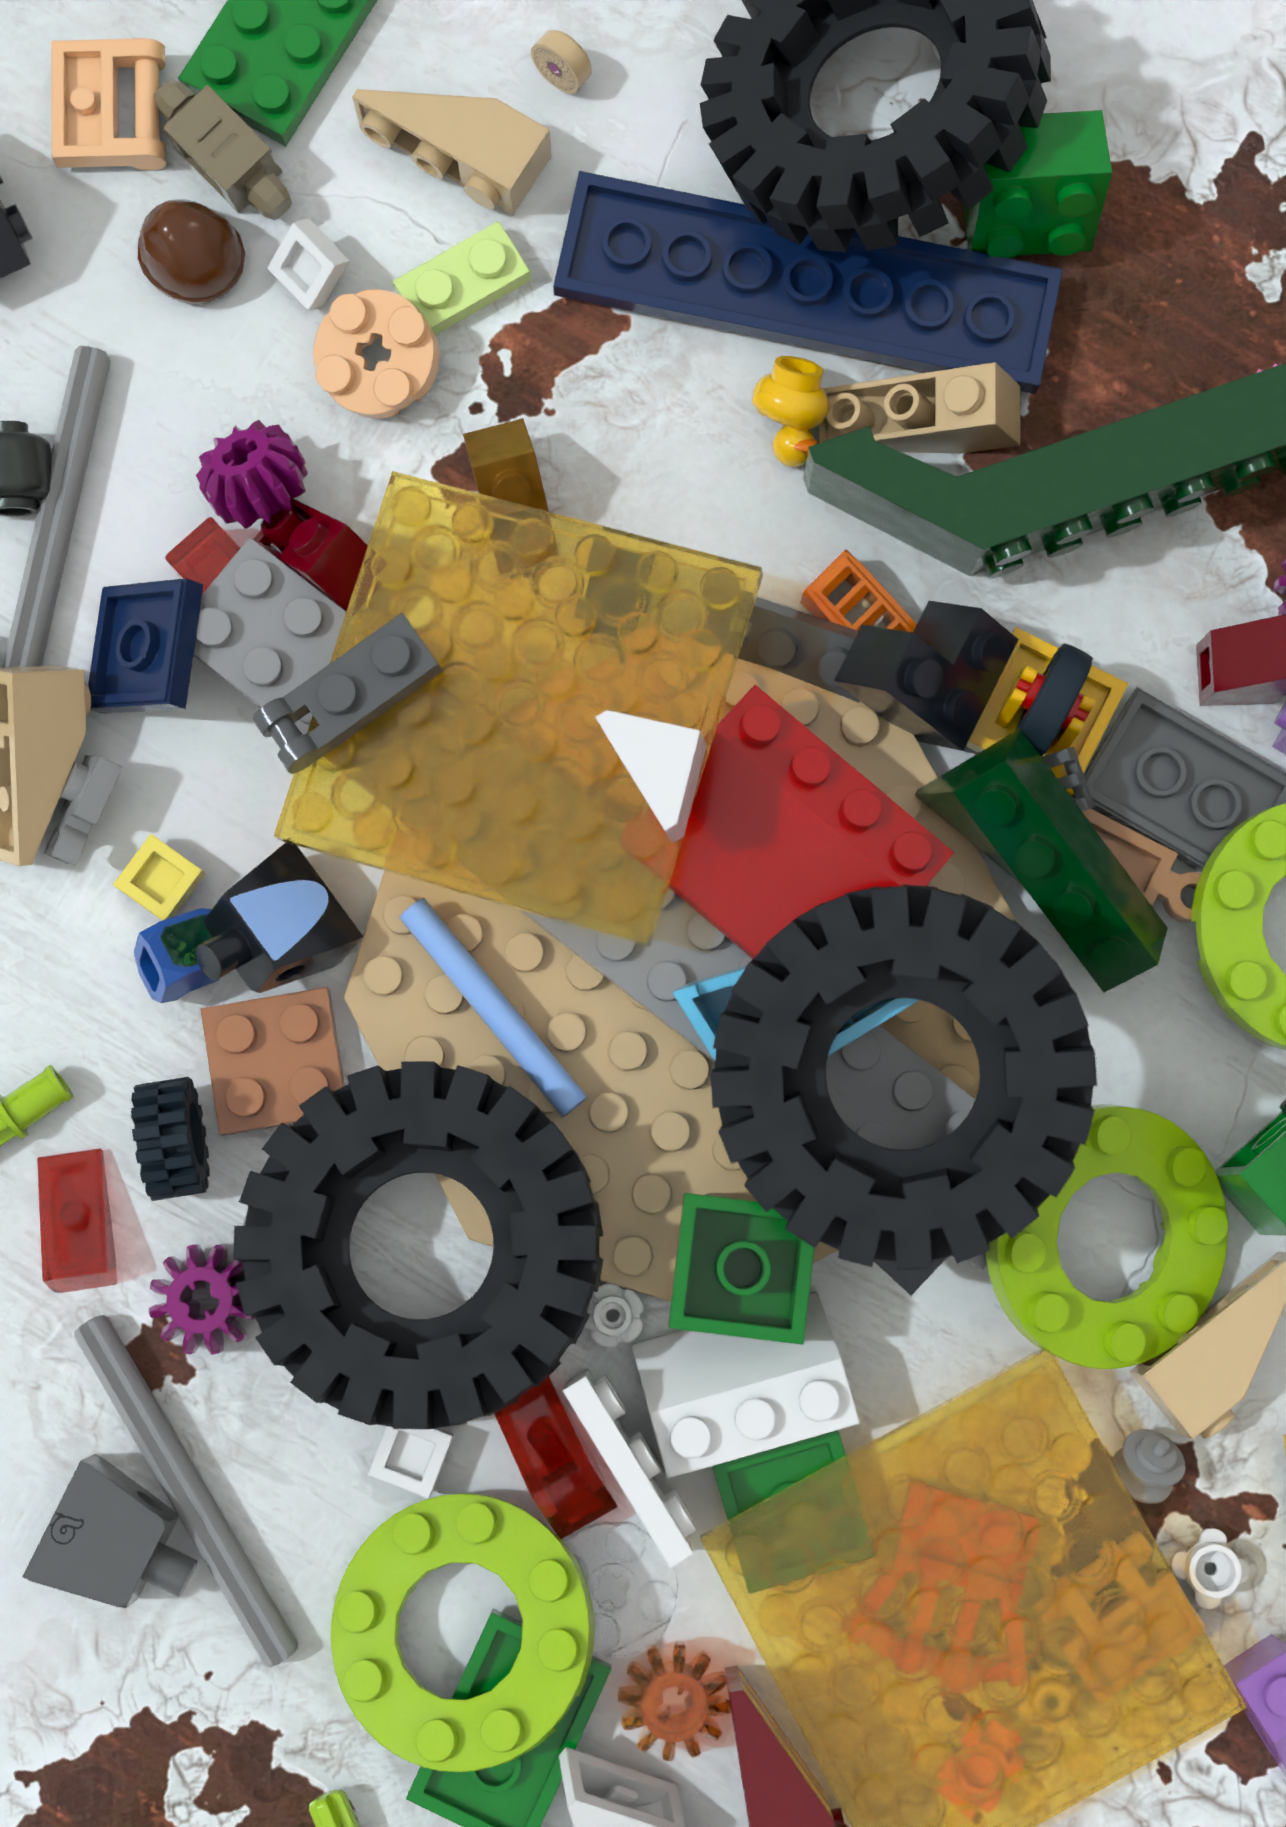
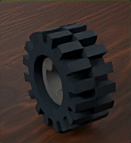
(170, 1138)

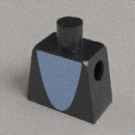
(277, 925)

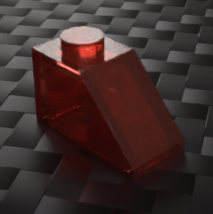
(555, 1460)

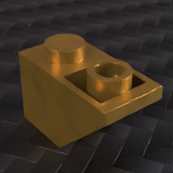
(506, 464)

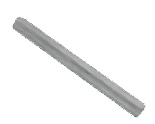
(57, 509)
(186, 1491)

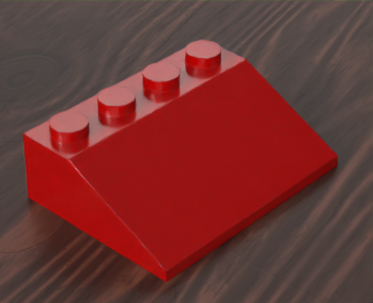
(789, 828)

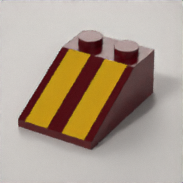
(773, 1775)

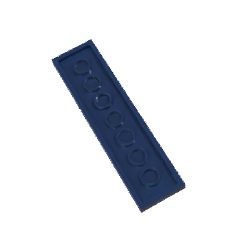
(728, 272)

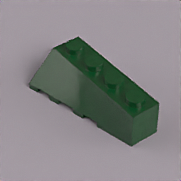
(1038, 835)

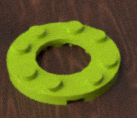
(1230, 925)
(1185, 1267)
(553, 1650)

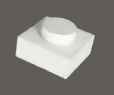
(308, 264)
(411, 1458)

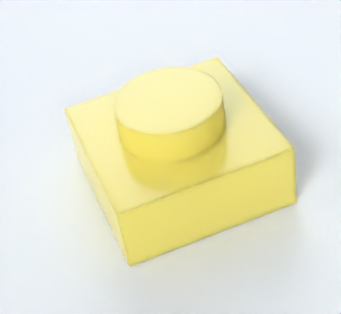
(159, 878)

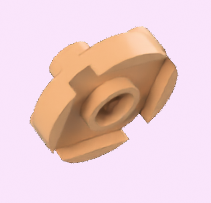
(393, 384)

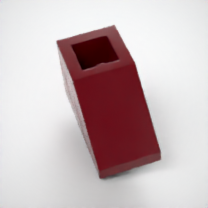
(316, 549)
(1243, 663)

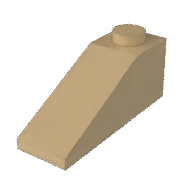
(39, 740)
(1219, 1356)

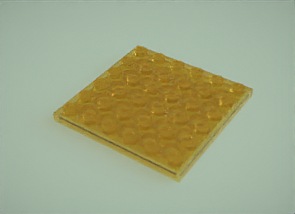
(498, 762)
(973, 1614)

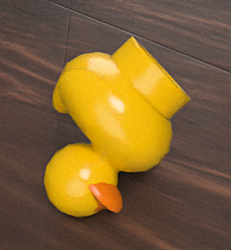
(796, 400)

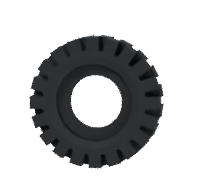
(832, 185)
(929, 1198)
(302, 1222)

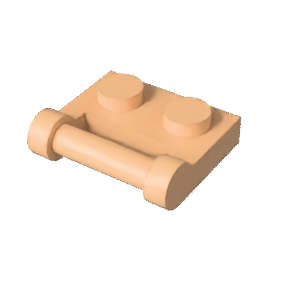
(87, 103)

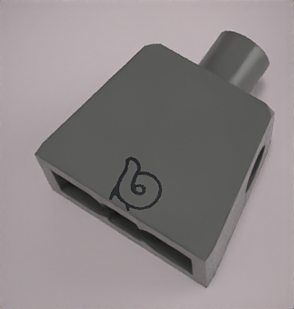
(109, 1540)

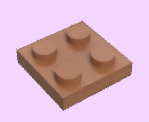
(270, 1057)

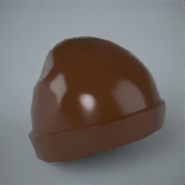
(190, 252)

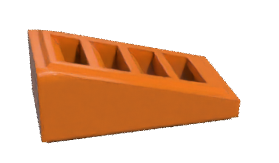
(864, 586)

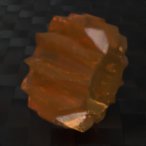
(699, 1703)

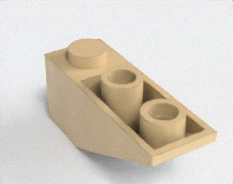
(466, 138)
(930, 411)

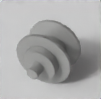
(1149, 1465)

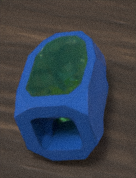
(168, 956)

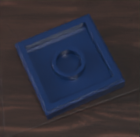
(144, 646)

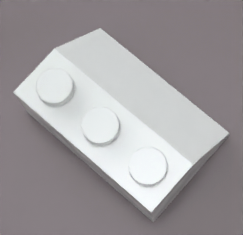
(741, 1395)

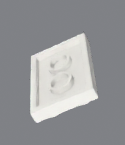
(632, 1465)

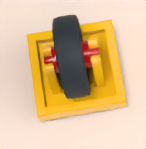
(1052, 699)

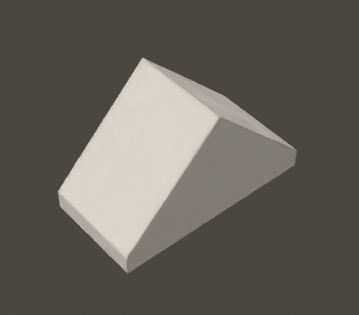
(662, 763)
(615, 1795)

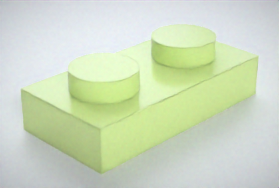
(464, 278)

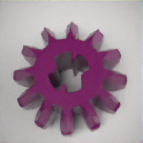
(252, 474)
(186, 1311)

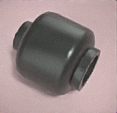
(23, 469)

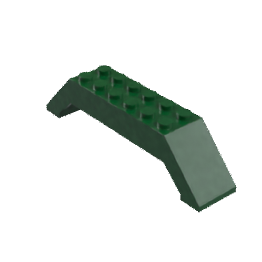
(1066, 488)

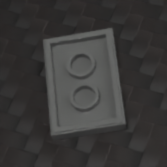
(1178, 779)

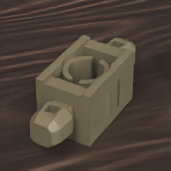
(222, 149)

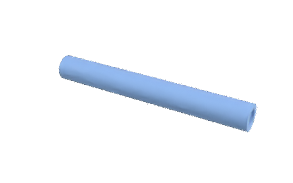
(493, 1007)

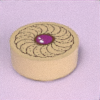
(561, 61)

